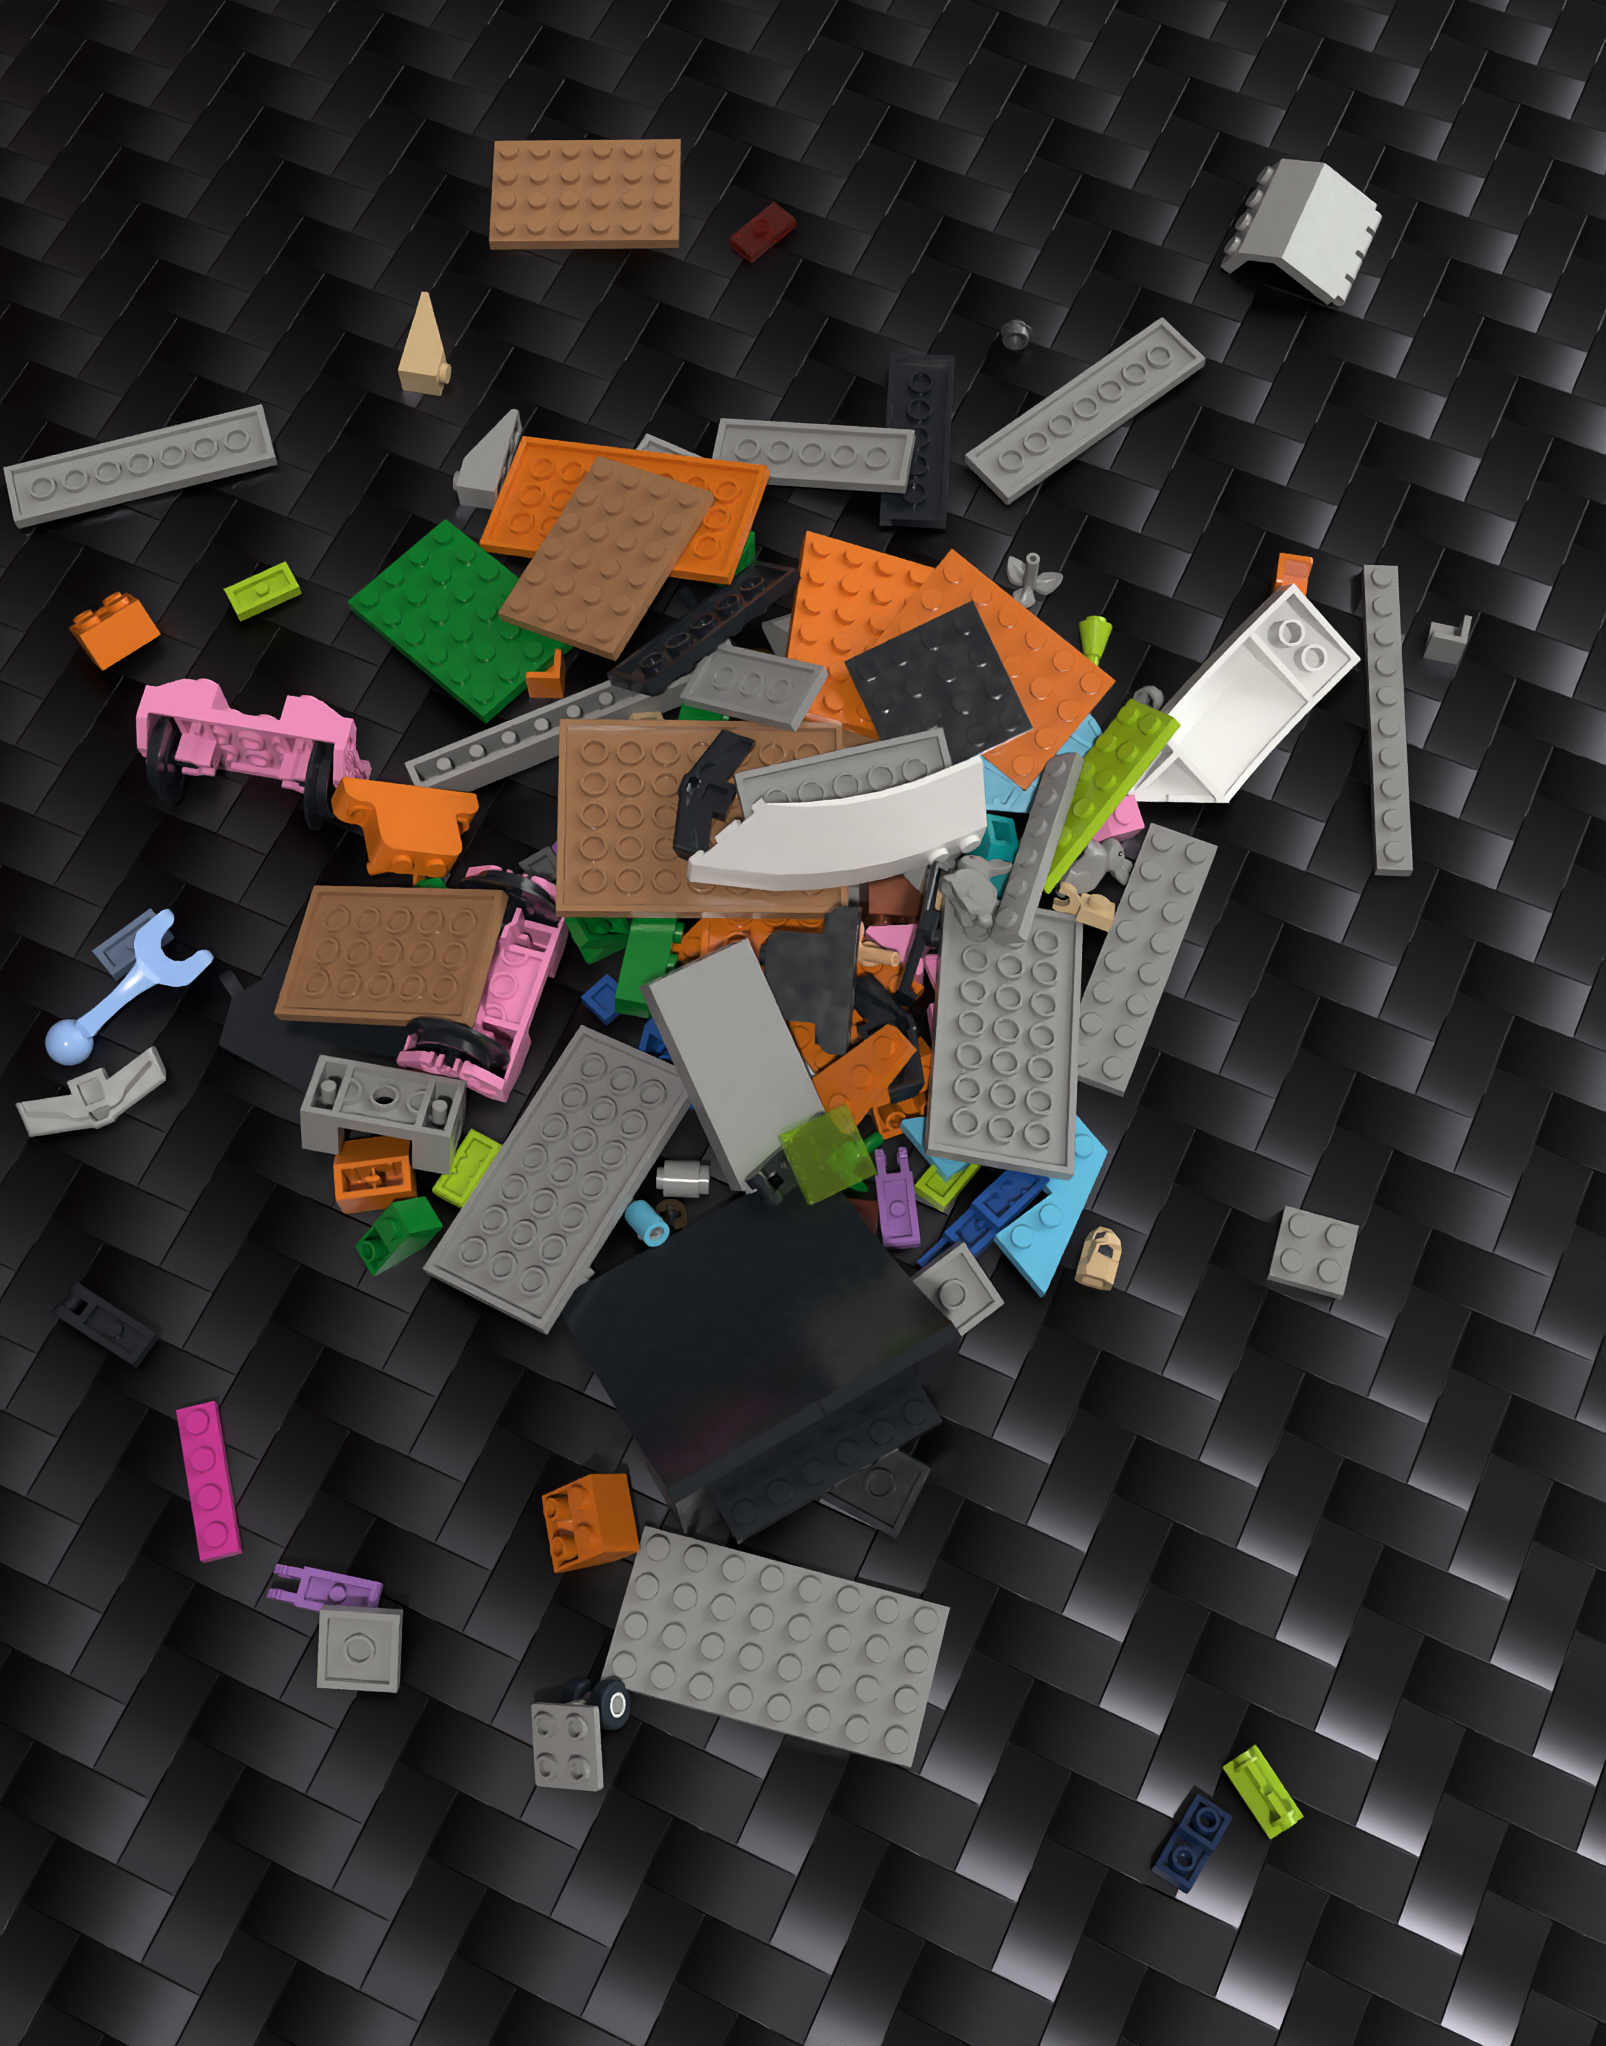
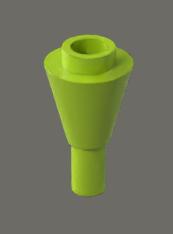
(1094, 636)

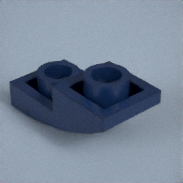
(1192, 1843)

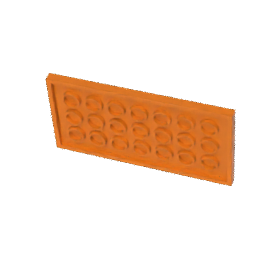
(550, 471)

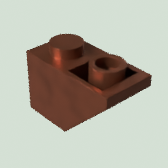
(890, 902)

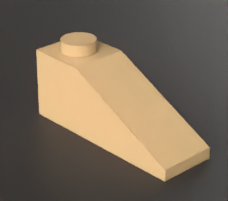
(423, 360)

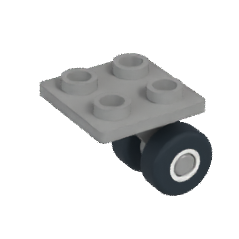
(569, 1733)

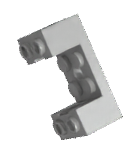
(423, 1110)

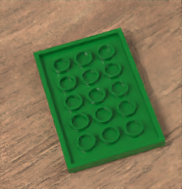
(443, 616)

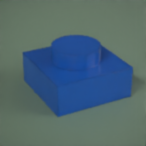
(601, 999)

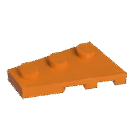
(864, 1072)

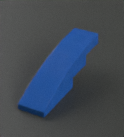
(989, 1214)

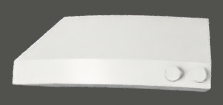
(1246, 700)
(849, 837)

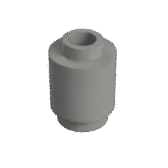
(683, 1178)

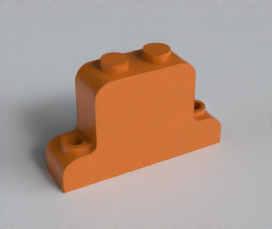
(406, 825)

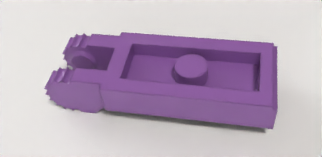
(896, 1203)
(326, 1588)

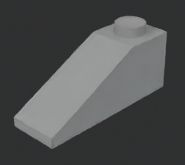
(488, 464)

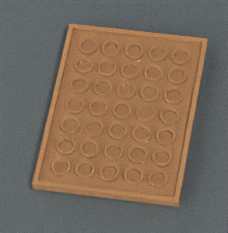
(622, 811)

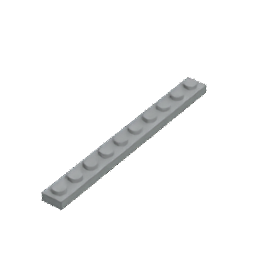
(1386, 721)

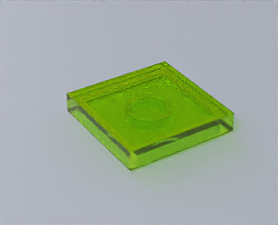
(827, 1154)

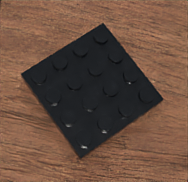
(938, 679)

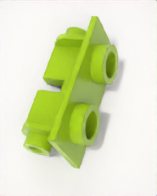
(1262, 1792)

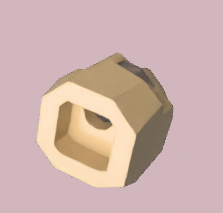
(1099, 1259)

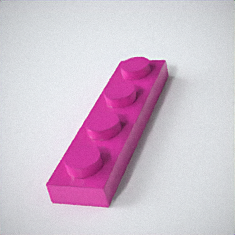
(209, 1482)

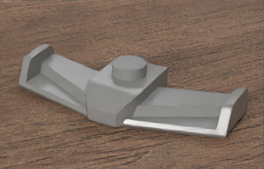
(94, 1097)

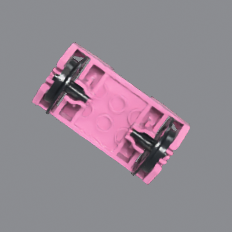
(201, 734)
(521, 962)

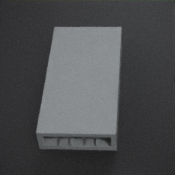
(733, 1056)

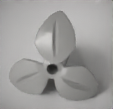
(1026, 576)

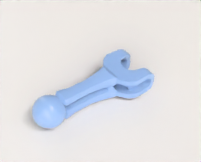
(72, 1040)

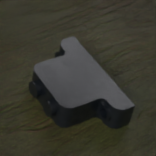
(817, 976)

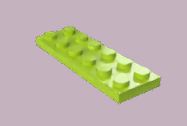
(1108, 776)

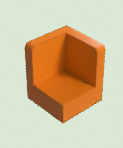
(1291, 570)
(549, 683)

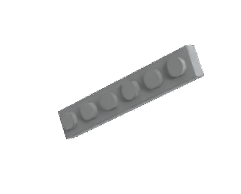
(1037, 849)

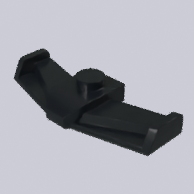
(707, 793)
(925, 937)
(877, 1010)

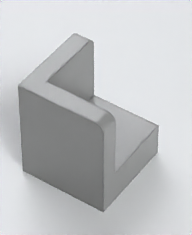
(1447, 642)

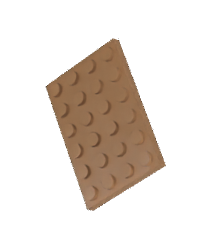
(586, 194)
(606, 557)
(391, 955)

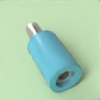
(646, 1223)

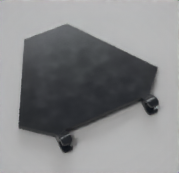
(293, 1047)

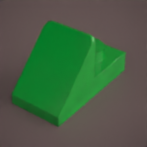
(598, 936)

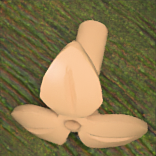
(872, 954)

